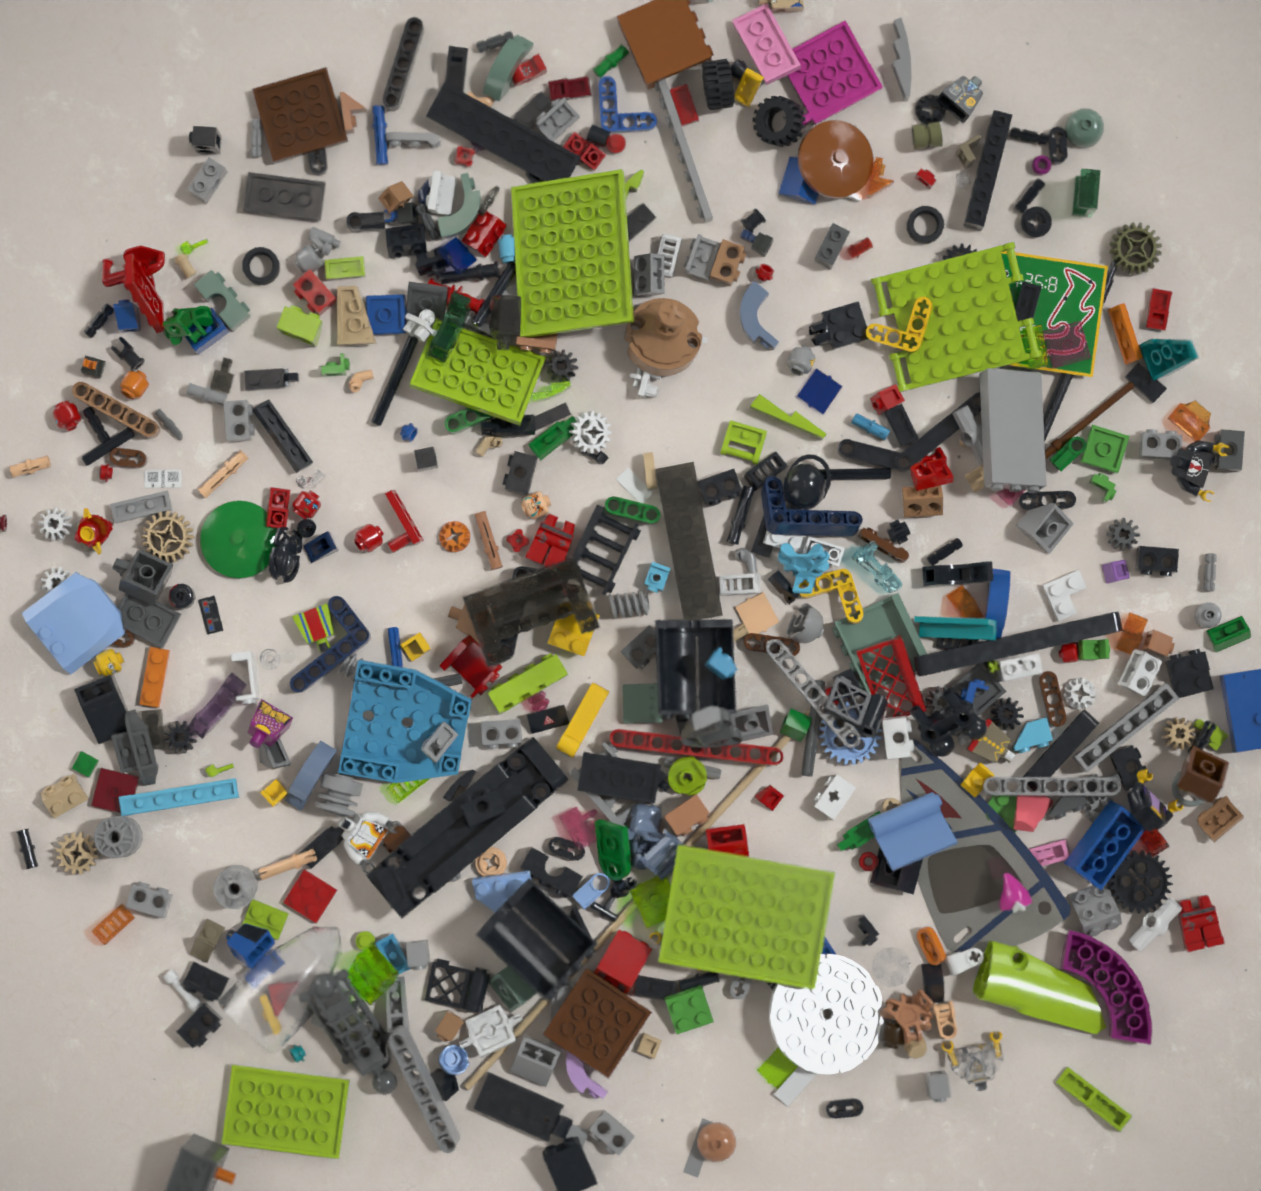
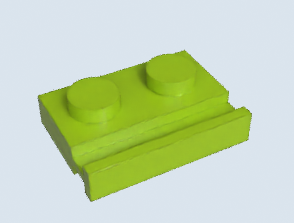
(266, 917)

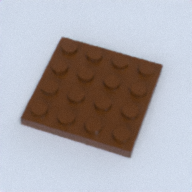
(300, 115)
(597, 1023)

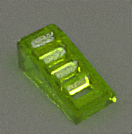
(390, 789)

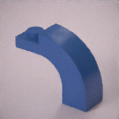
(998, 599)

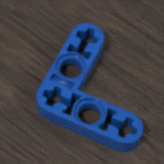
(619, 127)

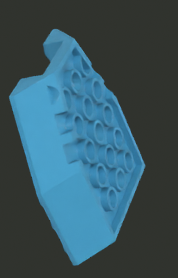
(383, 745)

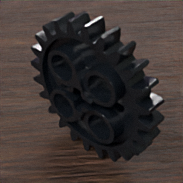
(1127, 893)

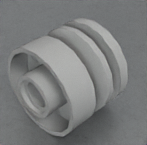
(340, 790)
(107, 841)
(227, 895)

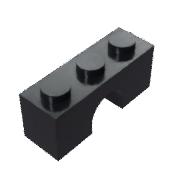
(565, 883)

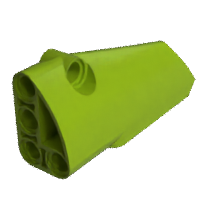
(1036, 989)

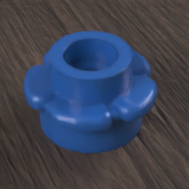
(409, 432)

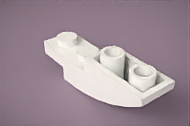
(803, 544)

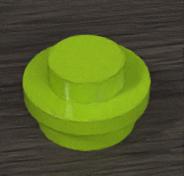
(365, 940)

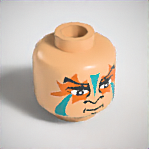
(536, 505)

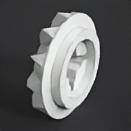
(1072, 698)

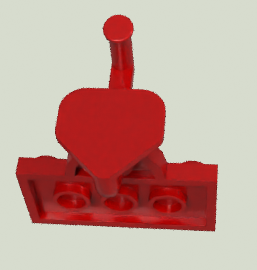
(138, 278)

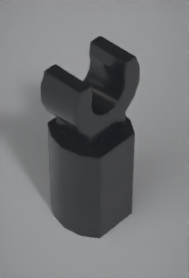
(783, 586)

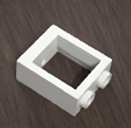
(1019, 667)

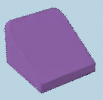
(1115, 571)

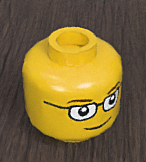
(108, 662)

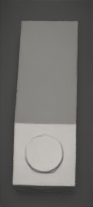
(397, 1006)

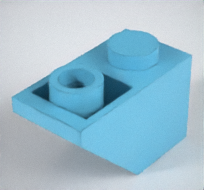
(1033, 734)

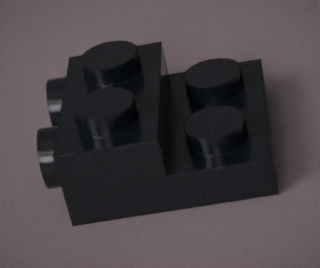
(1189, 673)

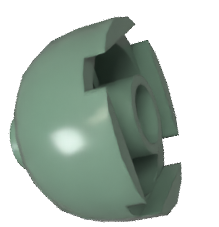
(1084, 128)

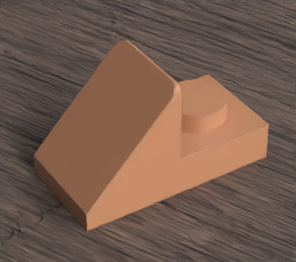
(350, 107)

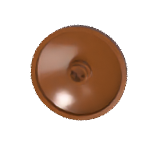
(835, 159)

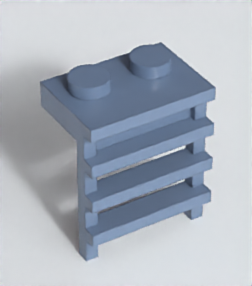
(662, 856)

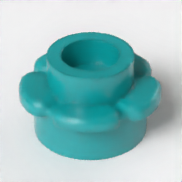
(297, 1053)

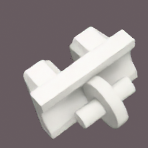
(420, 325)
(646, 388)

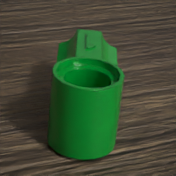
(1067, 454)

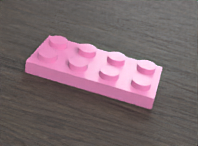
(766, 44)

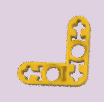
(910, 332)
(841, 588)

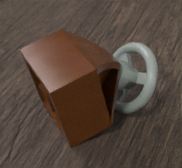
(1200, 777)

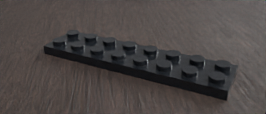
(501, 135)

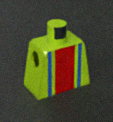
(316, 626)

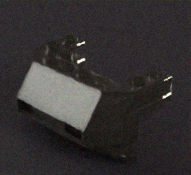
(528, 603)

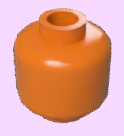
(134, 385)

